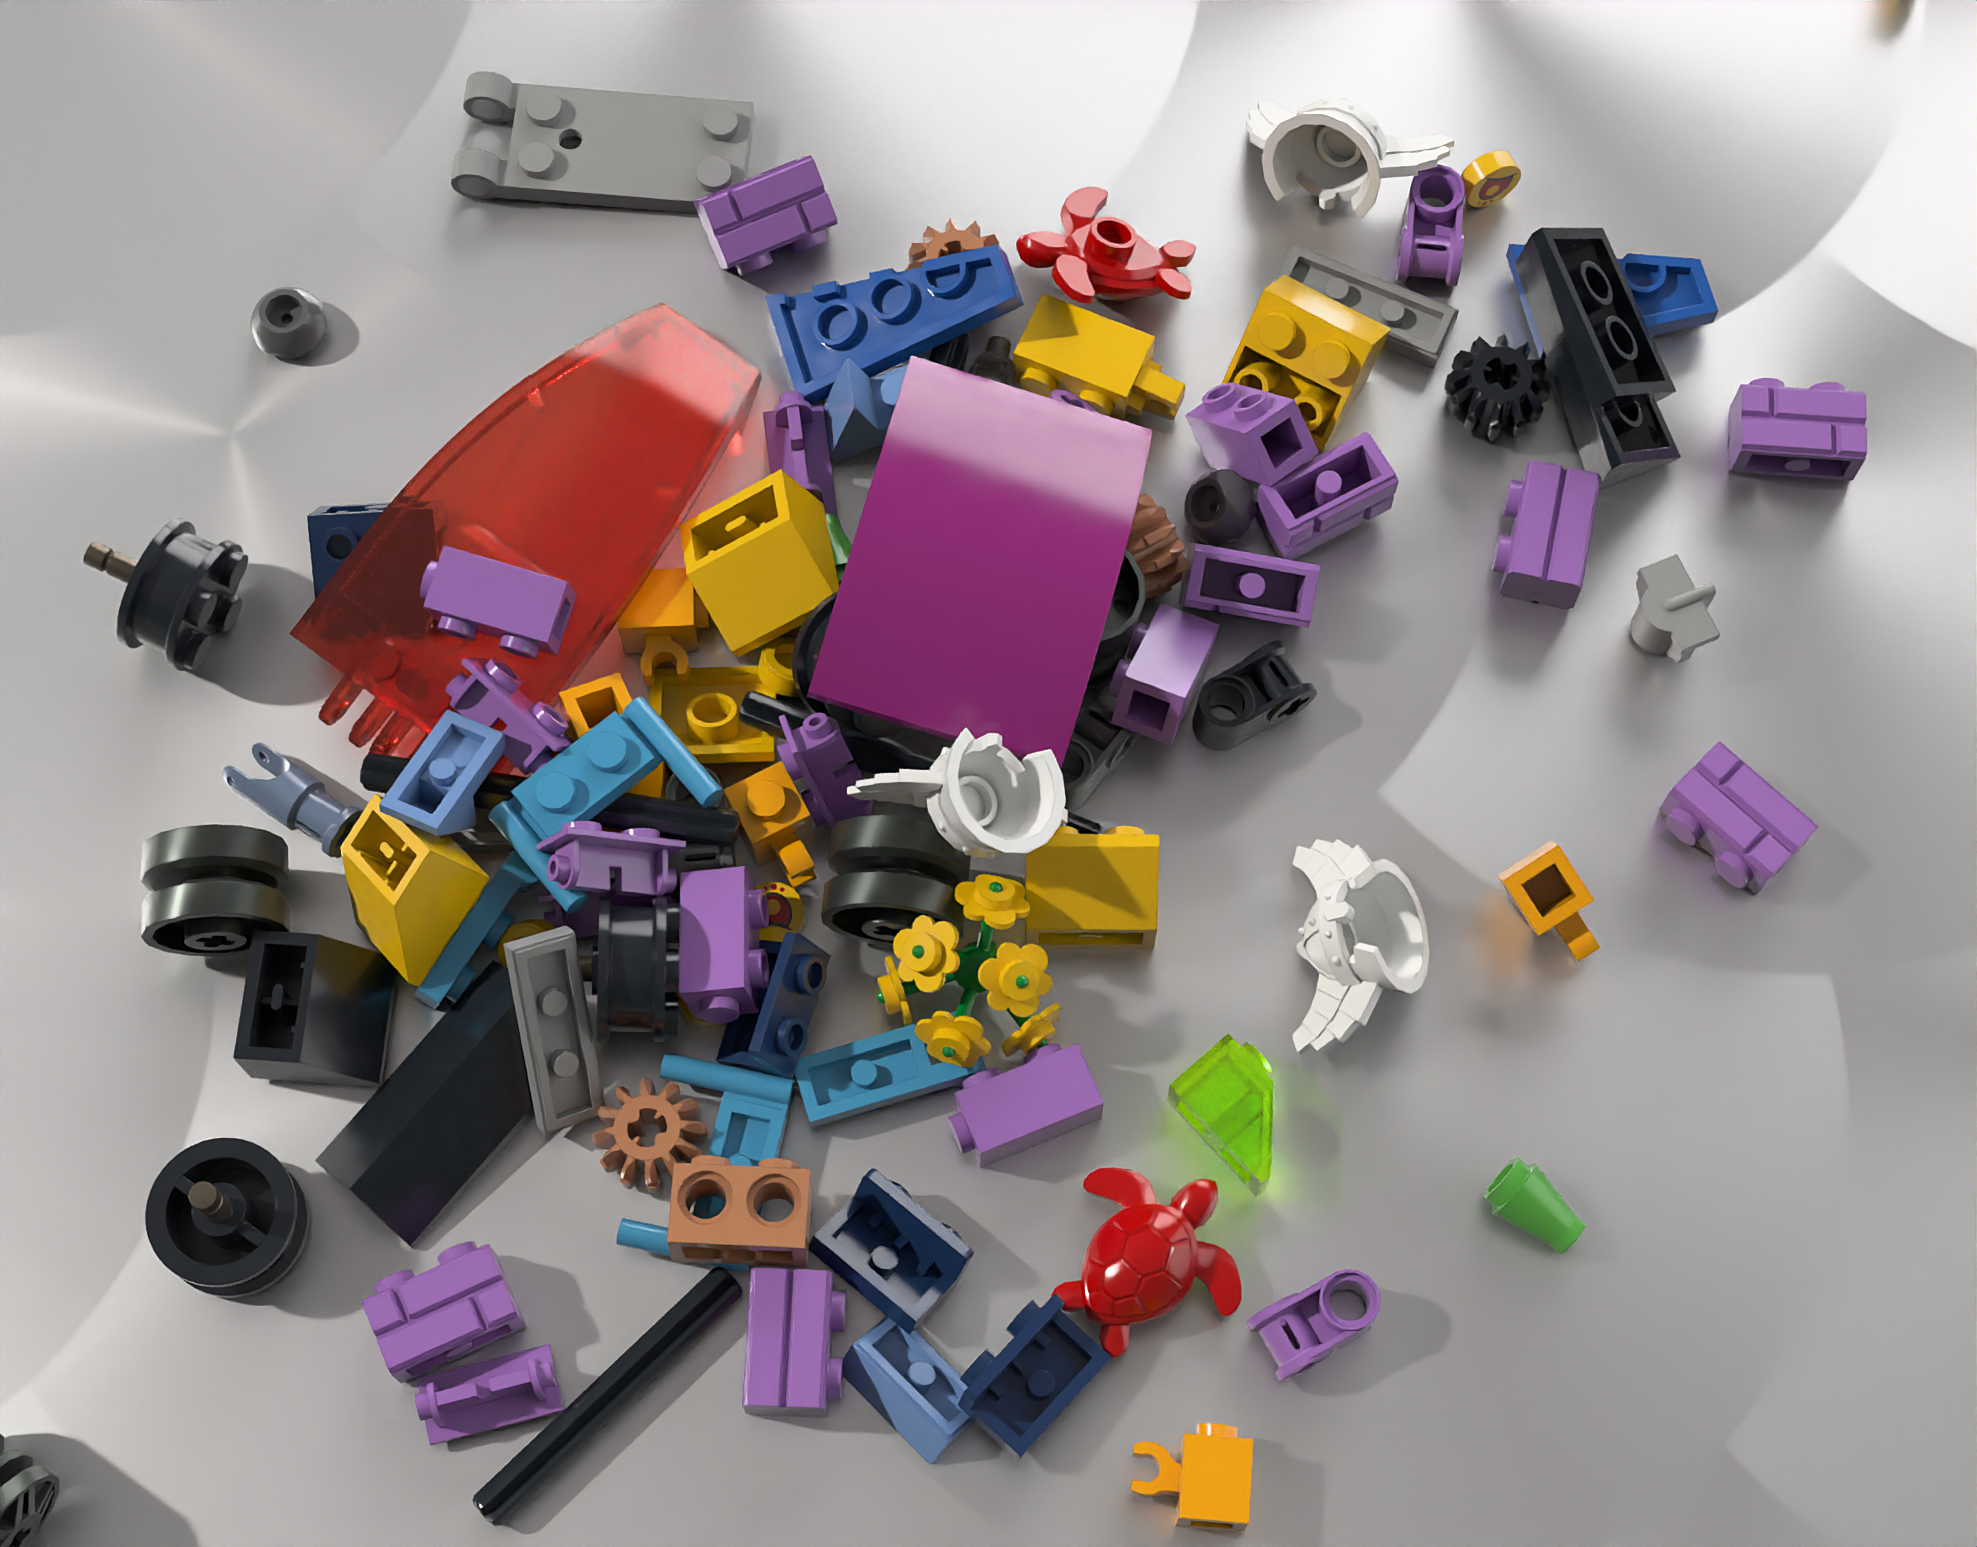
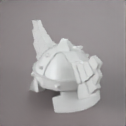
(1336, 152)
(981, 795)
(1359, 937)

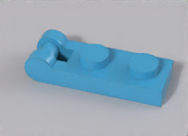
(483, 924)
(872, 1075)

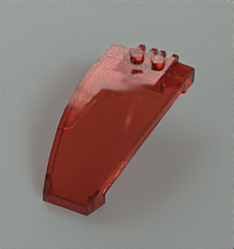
(558, 476)

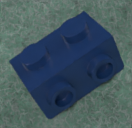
(778, 1034)
(892, 1251)
(1032, 1377)

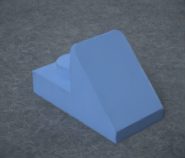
(860, 409)
(444, 775)

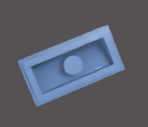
(909, 1387)

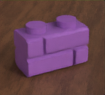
(767, 213)
(1797, 430)
(1326, 497)
(1548, 534)
(1249, 585)
(1736, 819)
(442, 1311)
(791, 1343)

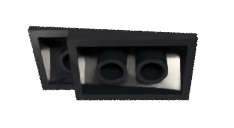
(1598, 352)
(439, 1113)

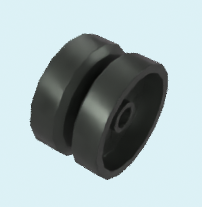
(890, 876)
(213, 888)

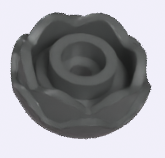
(296, 337)
(1235, 509)

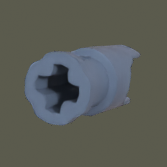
(295, 799)

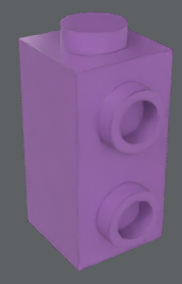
(1251, 432)
(497, 600)
(1163, 673)
(720, 943)
(1025, 1105)

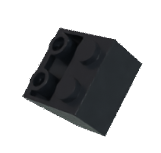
(314, 1010)

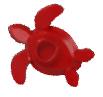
(1105, 255)
(1148, 1257)

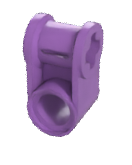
(1432, 235)
(1313, 1323)

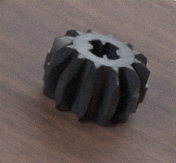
(1497, 387)

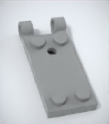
(632, 148)

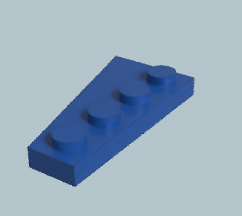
(889, 316)

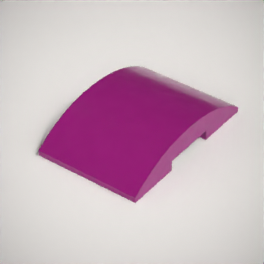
(983, 562)

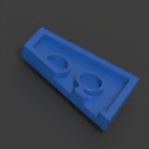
(1667, 290)

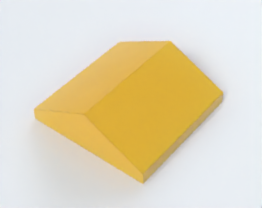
(707, 713)

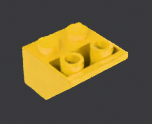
(1308, 352)
(760, 560)
(408, 888)
(1093, 889)

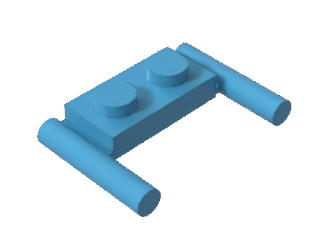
(589, 779)
(745, 1132)

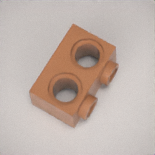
(738, 1231)

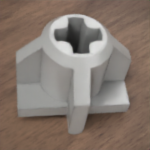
(1672, 611)

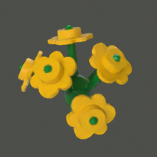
(1009, 973)

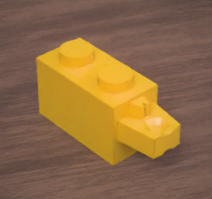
(1095, 360)

